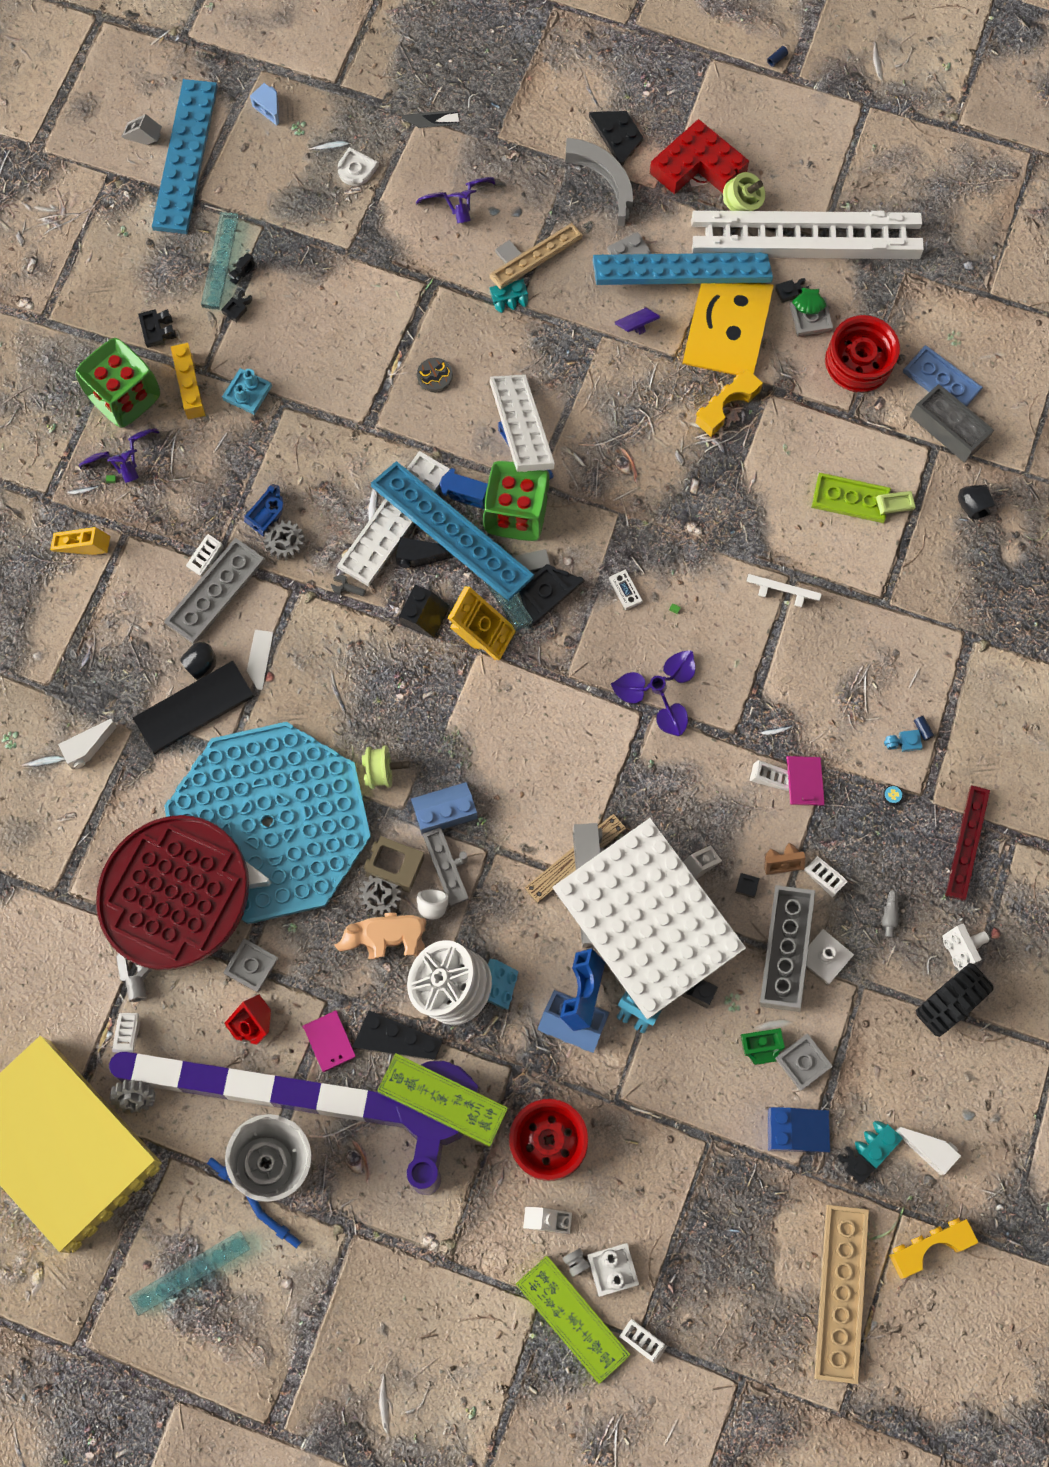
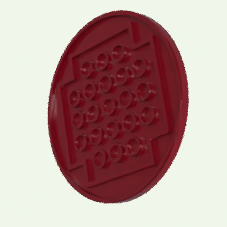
(172, 893)

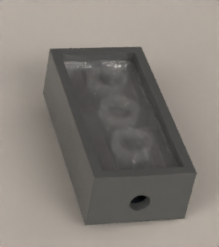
(951, 423)

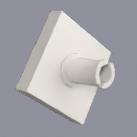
(827, 957)

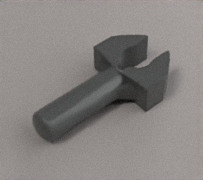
(346, 587)

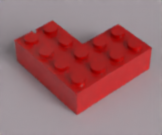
(698, 152)

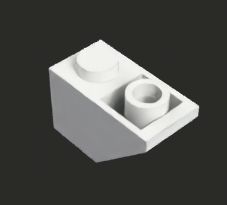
(547, 1220)

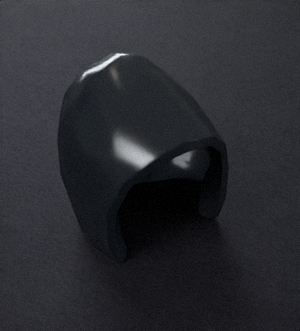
(976, 501)
(199, 660)

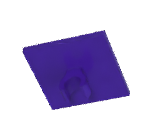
(637, 320)

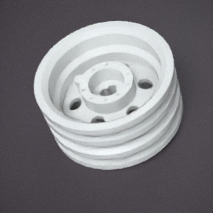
(439, 978)

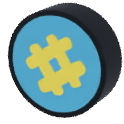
(892, 795)

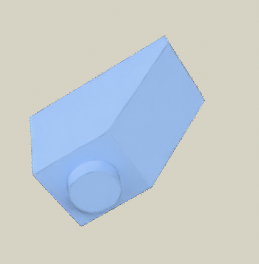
(266, 102)

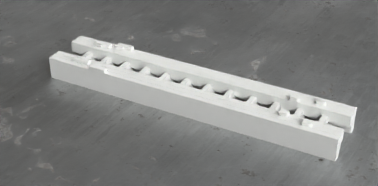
(814, 246)

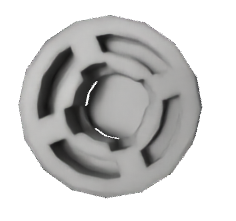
(572, 1258)

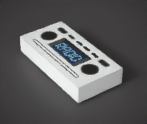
(625, 589)

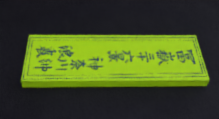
(442, 1099)
(573, 1319)

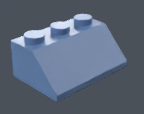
(444, 808)
(553, 1025)

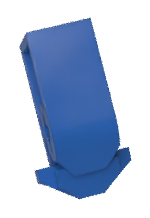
(464, 489)
(261, 515)

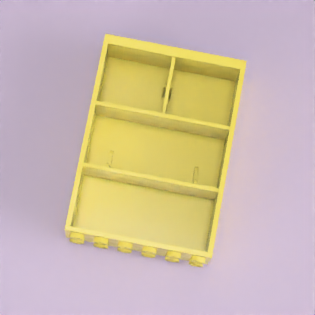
(65, 1148)

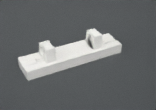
(800, 592)

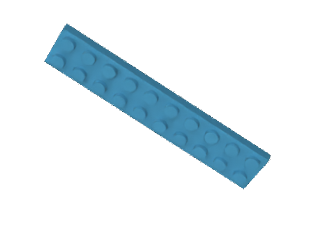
(184, 156)
(682, 268)
(452, 530)

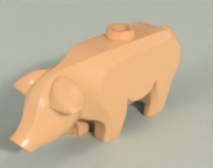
(385, 932)

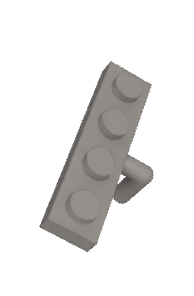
(446, 866)

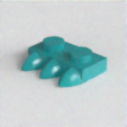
(509, 295)
(879, 1144)

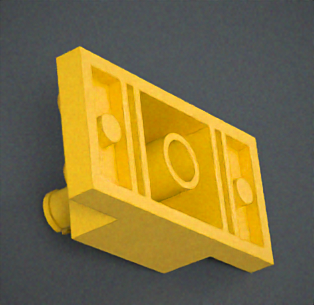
(480, 624)

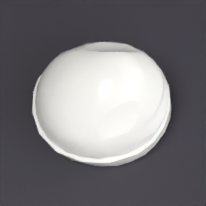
(432, 903)

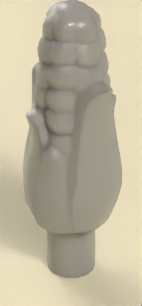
(890, 916)

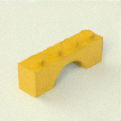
(187, 381)
(743, 388)
(909, 1259)

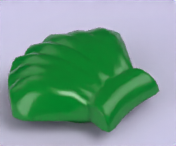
(809, 301)

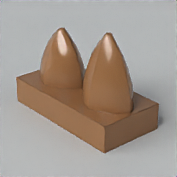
(789, 861)

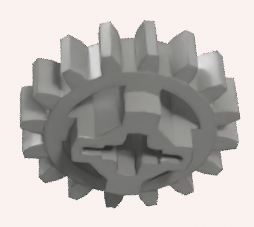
(287, 532)
(372, 896)
(132, 1096)

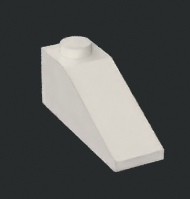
(84, 745)
(934, 1151)

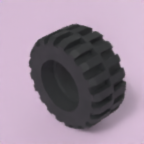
(954, 999)

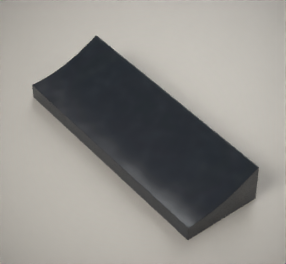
(193, 707)

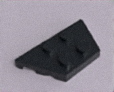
(617, 132)
(547, 590)

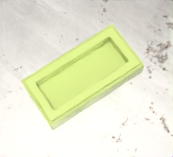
(895, 502)

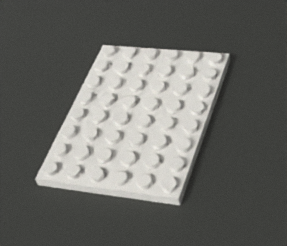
(648, 918)

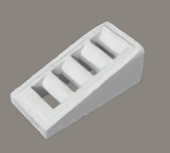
(205, 545)
(765, 767)
(832, 891)
(126, 1031)
(659, 1351)

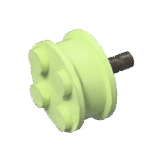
(744, 192)
(380, 767)

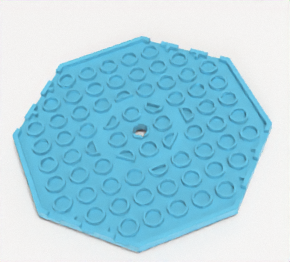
(306, 792)

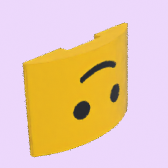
(728, 326)

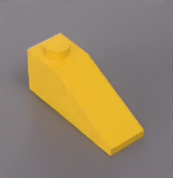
(81, 541)

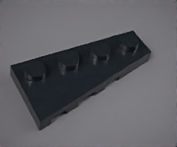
(391, 1037)

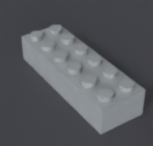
(586, 846)
(787, 948)

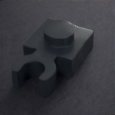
(243, 267)
(788, 290)
(236, 308)
(857, 1167)

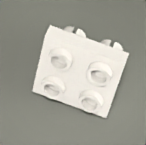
(963, 947)
(613, 1269)

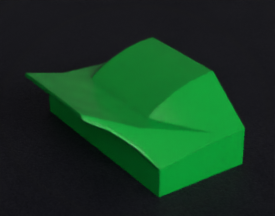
(763, 1045)

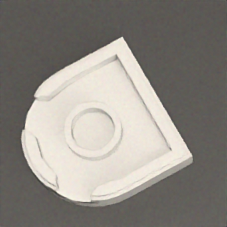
(356, 167)

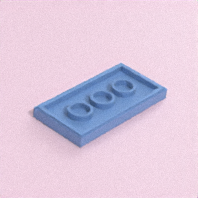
(931, 369)

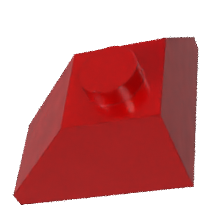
(250, 1020)

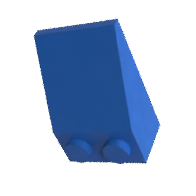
(798, 1130)

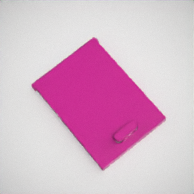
(805, 780)
(329, 1041)

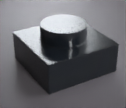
(747, 885)

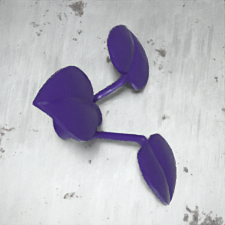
(462, 210)
(127, 469)
(631, 687)

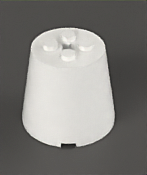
(276, 1142)

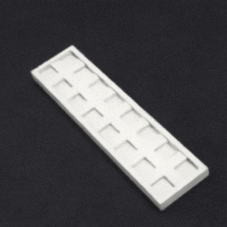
(521, 423)
(386, 527)

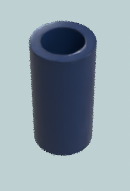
(777, 56)
(924, 728)

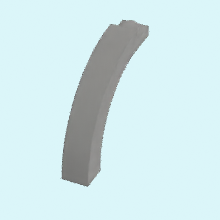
(602, 162)

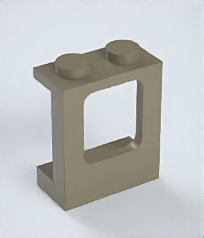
(408, 870)

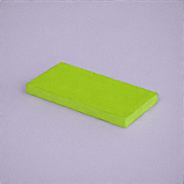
(848, 497)

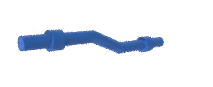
(281, 1231)

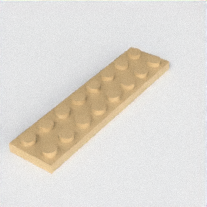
(841, 1294)

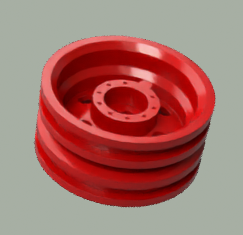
(862, 353)
(521, 1136)

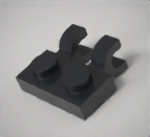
(151, 327)

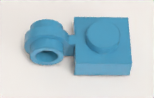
(908, 740)

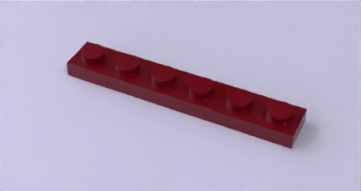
(967, 843)

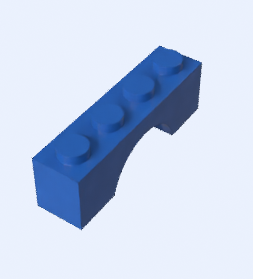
(588, 971)

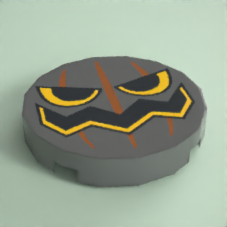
(434, 374)

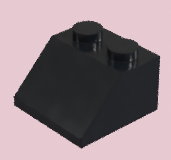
(423, 611)

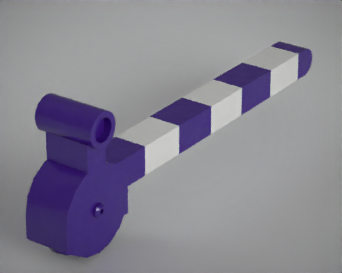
(306, 1097)

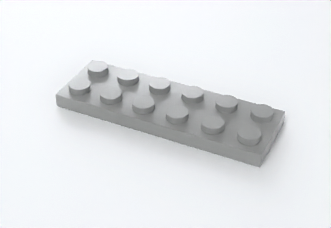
(214, 591)

